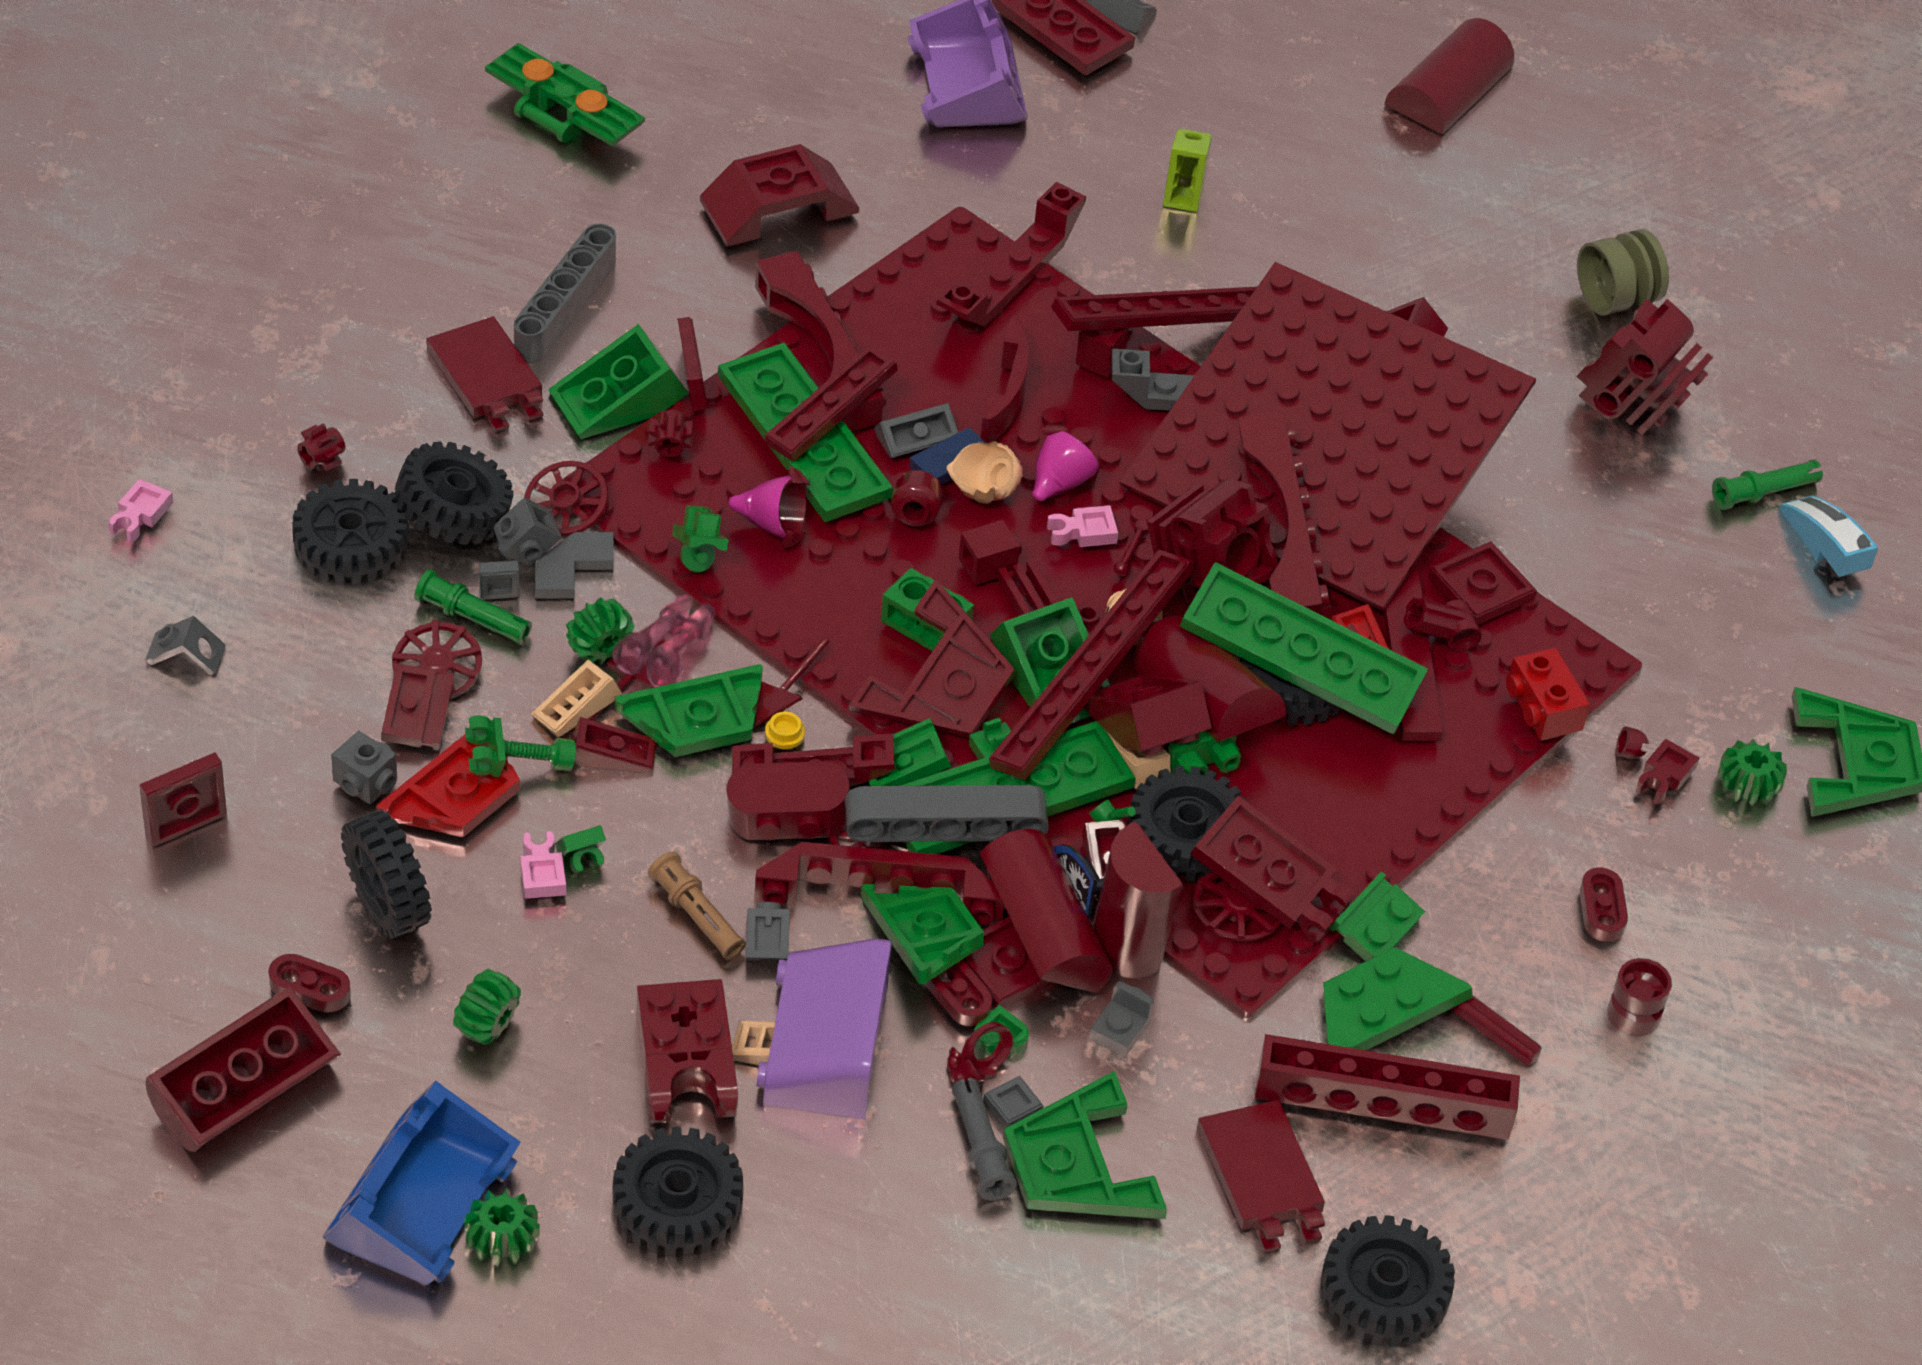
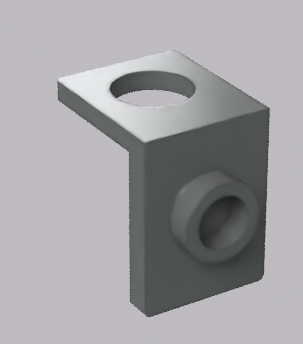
(184, 638)

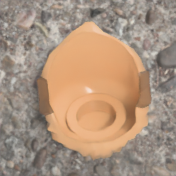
(986, 471)

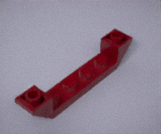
(1021, 262)
(885, 868)

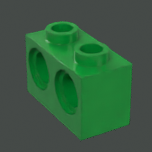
(901, 601)

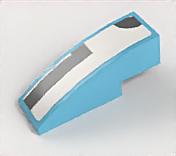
(1830, 534)

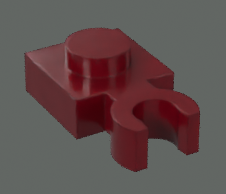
(1667, 768)

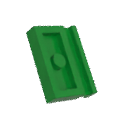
(916, 755)
(1377, 918)

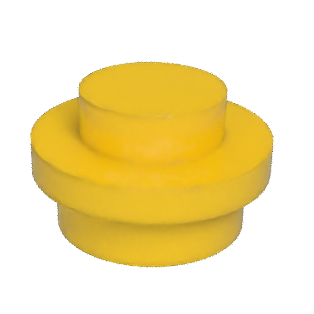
(785, 730)

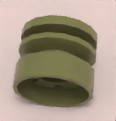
(1622, 271)

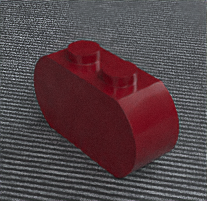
(787, 800)

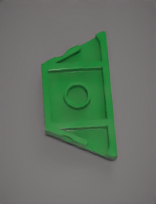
(697, 711)
(925, 927)
(1387, 998)

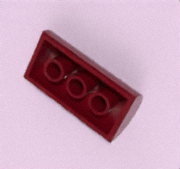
(1454, 75)
(1233, 693)
(1136, 904)
(1046, 910)
(239, 1070)

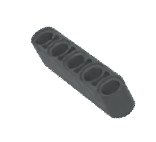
(565, 292)
(943, 812)

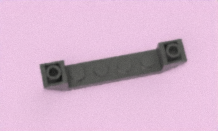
(1149, 389)

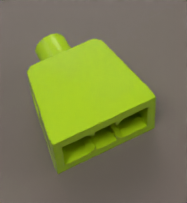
(1189, 160)

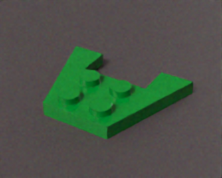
(1875, 749)
(1062, 1161)

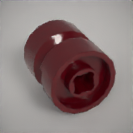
(1639, 997)

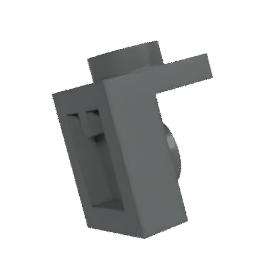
(767, 932)
(1123, 1019)

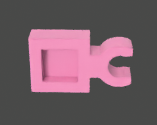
(139, 506)
(1088, 525)
(542, 868)

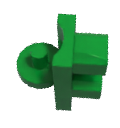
(698, 535)
(1204, 752)

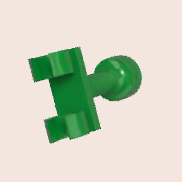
(492, 758)

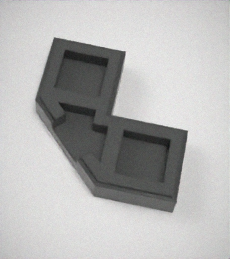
(577, 552)

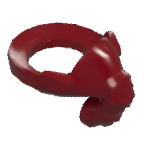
(966, 1065)

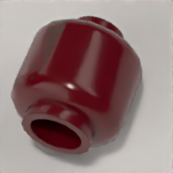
(917, 498)

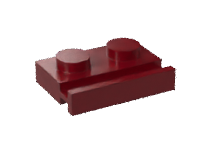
(417, 707)

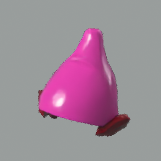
(1062, 464)
(776, 506)

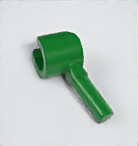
(1107, 812)

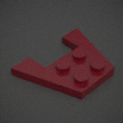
(956, 681)

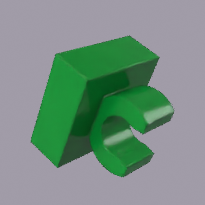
(987, 740)
(582, 843)

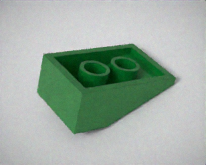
(618, 386)
(1041, 646)

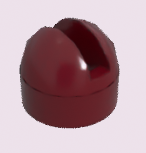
(1630, 743)

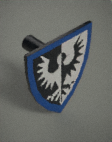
(1081, 874)

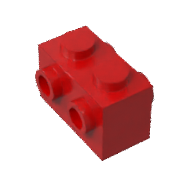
(1547, 694)

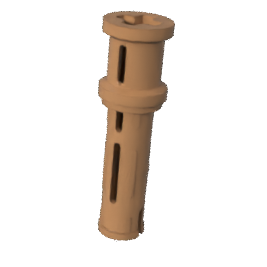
(688, 894)

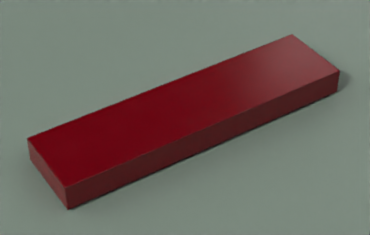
(831, 403)

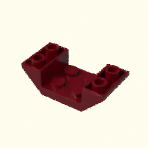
(771, 185)

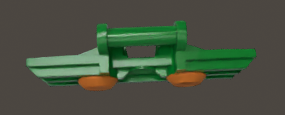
(553, 83)

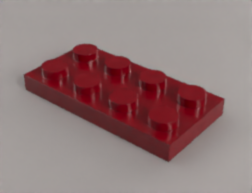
(1070, 30)

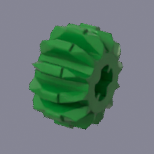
(598, 629)
(1752, 772)
(486, 1006)
(501, 1227)

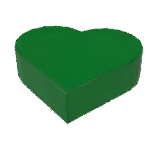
(988, 1043)

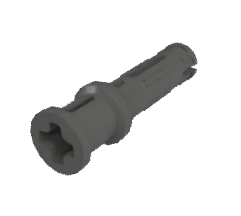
(987, 1153)

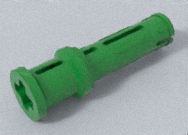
(1752, 486)
(457, 600)

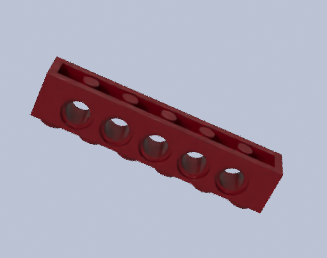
(1387, 1087)

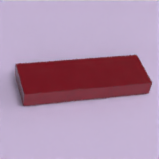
(692, 363)

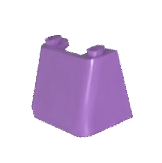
(968, 66)
(827, 1028)

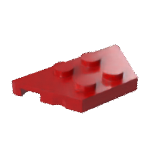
(448, 795)

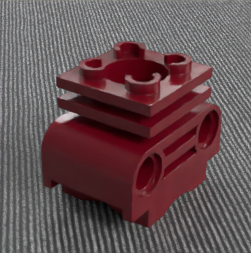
(1643, 365)
(1218, 527)

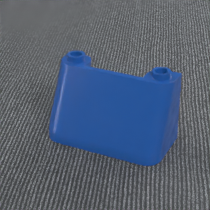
(422, 1186)

